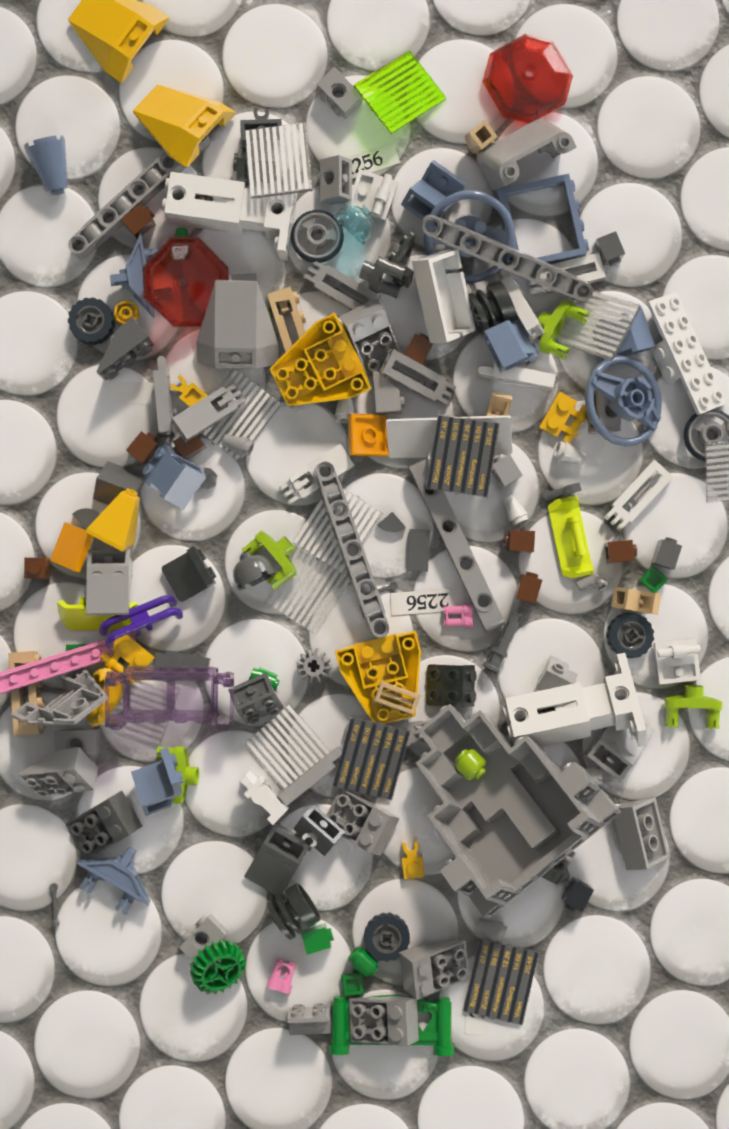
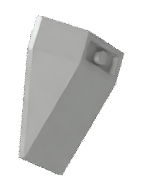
(237, 328)

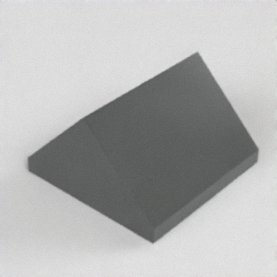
(114, 480)

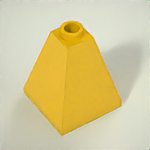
(118, 521)

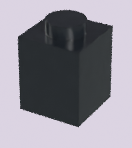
(577, 895)

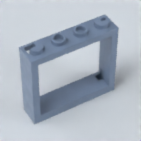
(573, 205)

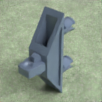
(132, 276)
(118, 872)

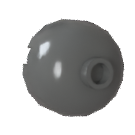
(252, 570)

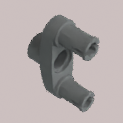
(374, 274)

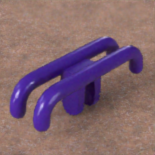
(139, 619)

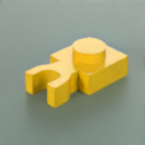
(190, 394)
(412, 863)

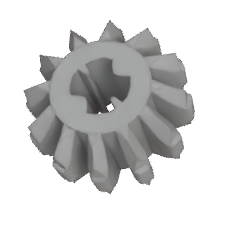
(307, 669)

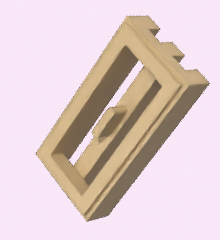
(380, 691)

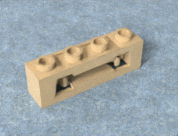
(283, 298)
(17, 695)

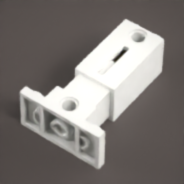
(228, 208)
(574, 711)

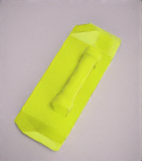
(570, 537)
(75, 617)

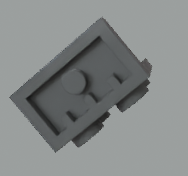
(256, 699)

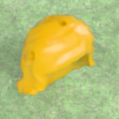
(97, 716)

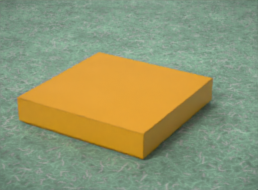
(367, 435)
(71, 547)

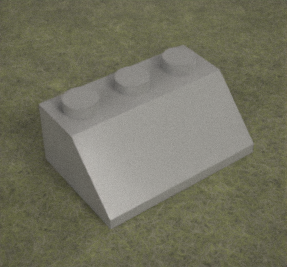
(641, 834)

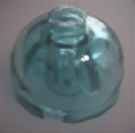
(356, 221)

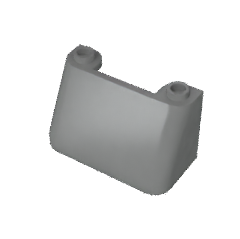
(499, 158)

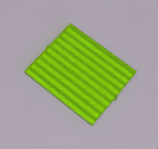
(400, 92)

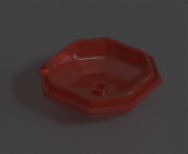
(523, 96)
(187, 260)

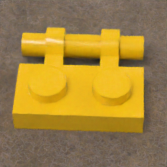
(558, 414)
(129, 651)

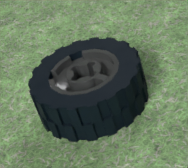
(103, 321)
(624, 624)
(390, 925)

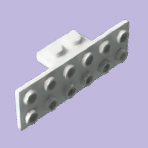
(682, 355)
(415, 436)

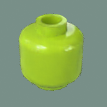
(470, 764)

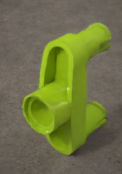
(553, 324)
(280, 551)
(693, 698)
(189, 774)

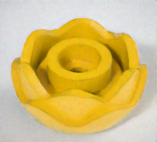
(123, 307)

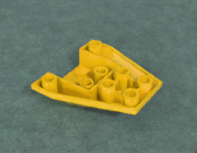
(116, 31)
(180, 120)
(320, 366)
(385, 659)

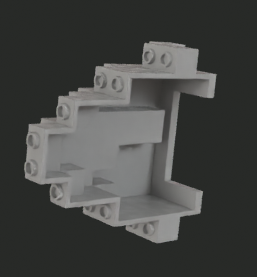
(514, 817)

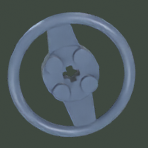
(475, 224)
(628, 399)

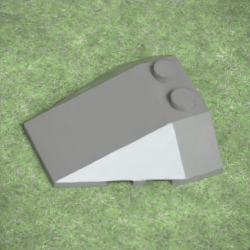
(70, 707)

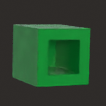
(317, 938)

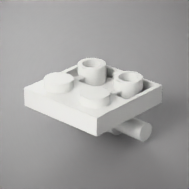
(374, 193)
(677, 661)

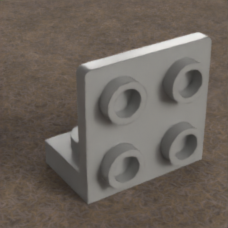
(309, 1020)

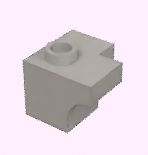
(555, 675)

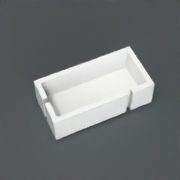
(443, 296)

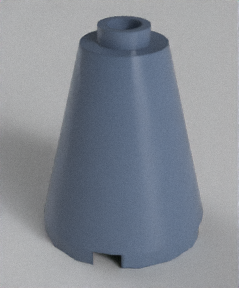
(49, 161)

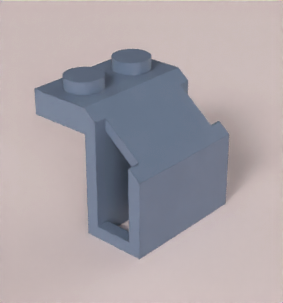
(431, 189)
(637, 340)
(510, 345)
(173, 476)
(158, 783)

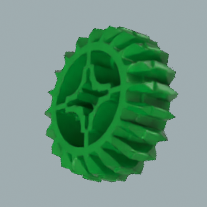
(205, 971)

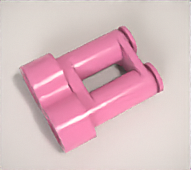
(466, 616)
(280, 984)

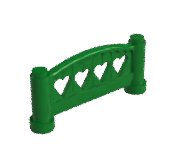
(436, 1033)

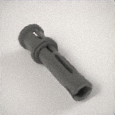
(498, 651)

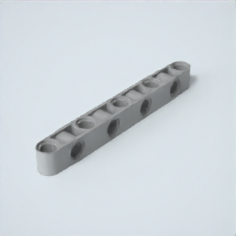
(151, 179)
(521, 263)
(346, 534)
(458, 549)

